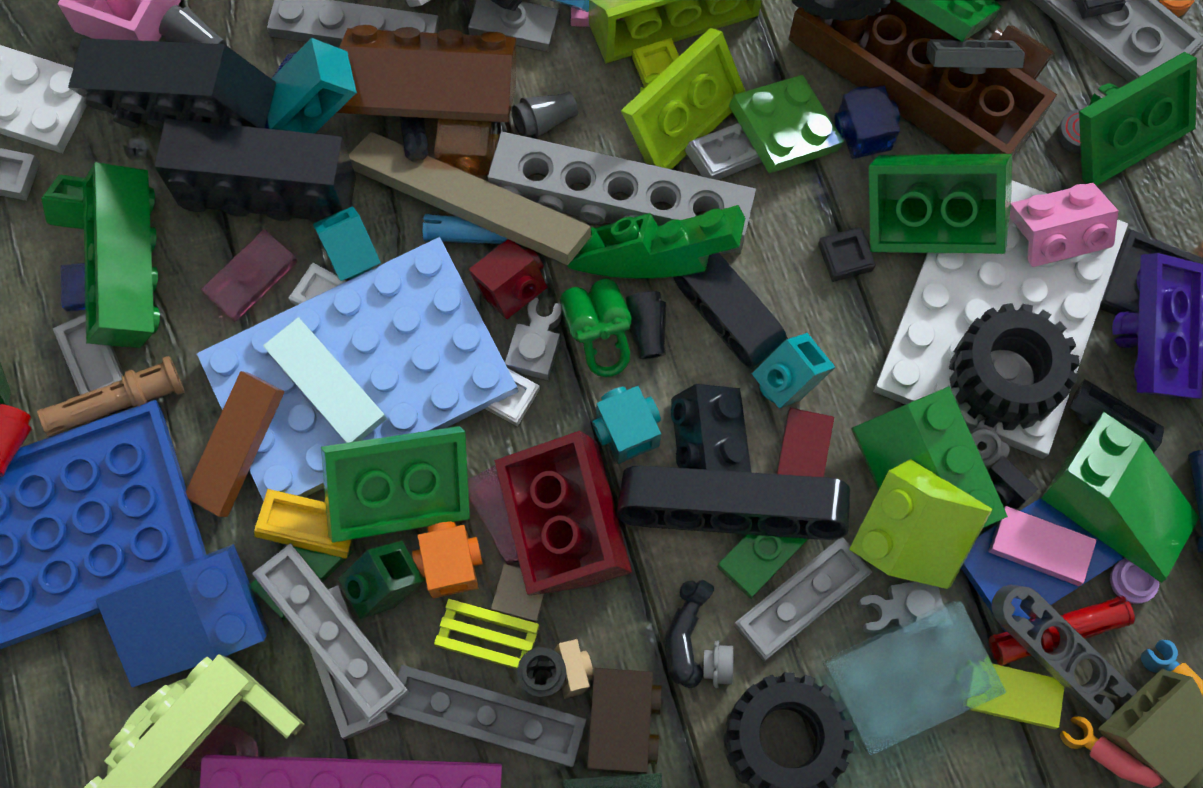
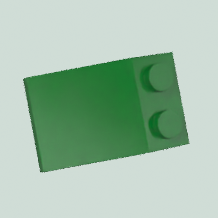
(1123, 497)

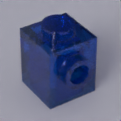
(868, 121)

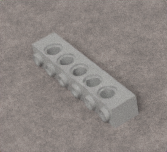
(604, 175)

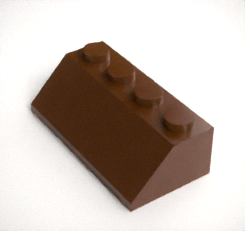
(431, 73)

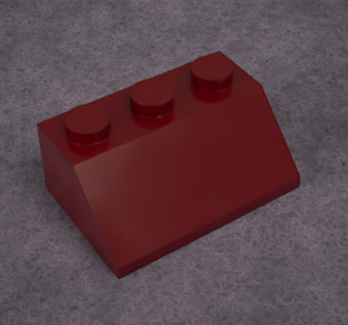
(562, 515)

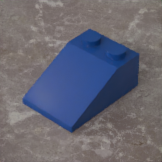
(183, 616)

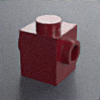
(509, 277)

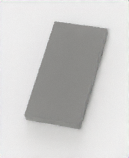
(1128, 39)

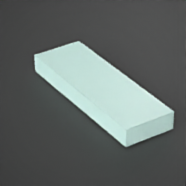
(325, 382)

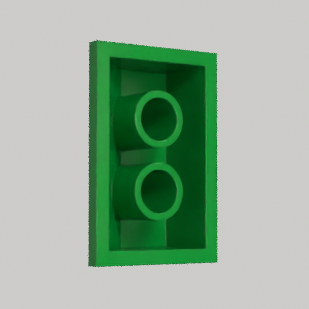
(940, 203)
(934, 437)

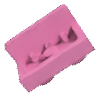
(1065, 223)

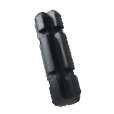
(414, 137)

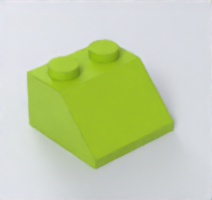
(920, 526)

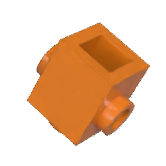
(448, 559)

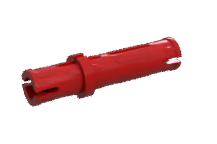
(1086, 621)

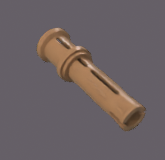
(132, 390)

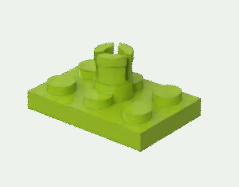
(684, 100)

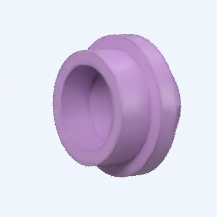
(1133, 582)

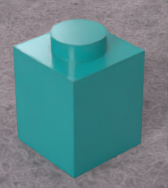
(347, 244)

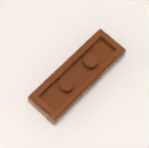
(234, 444)

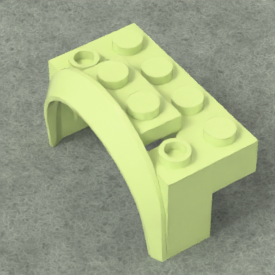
(180, 718)

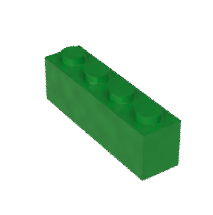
(119, 256)

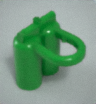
(596, 316)

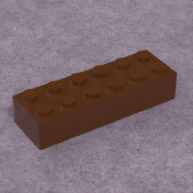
(959, 109)

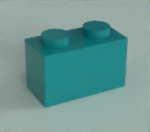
(311, 88)

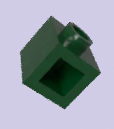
(380, 579)

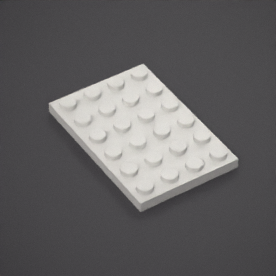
(961, 287)

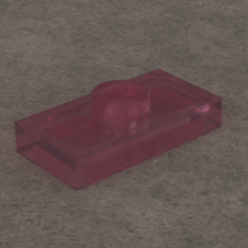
(249, 275)

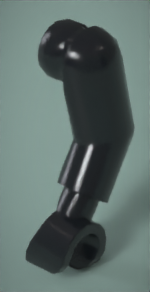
(678, 636)

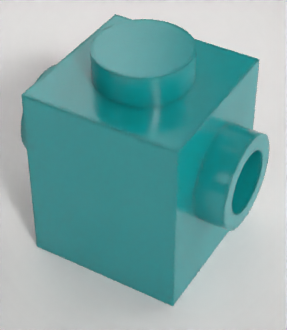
(792, 370)
(627, 423)

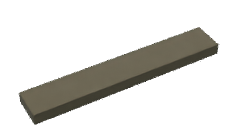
(471, 198)

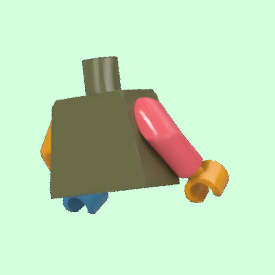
(1157, 731)

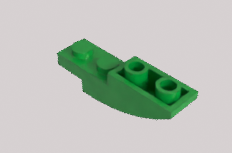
(645, 250)

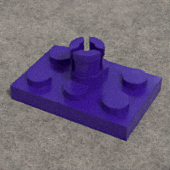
(1166, 327)

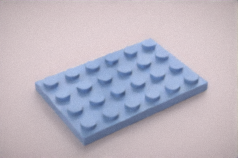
(403, 338)

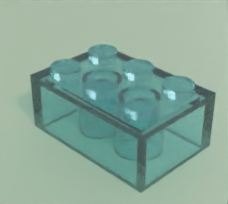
(913, 677)

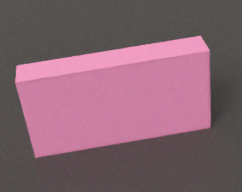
(1043, 546)

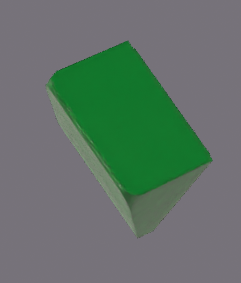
(64, 202)

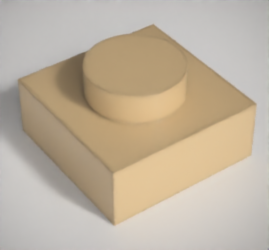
(578, 668)

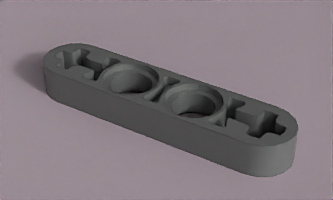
(1069, 652)

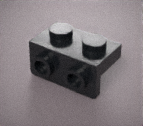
(710, 429)

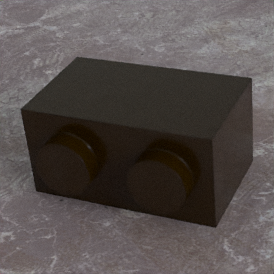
(621, 721)

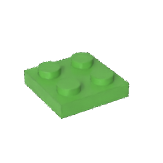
(785, 123)

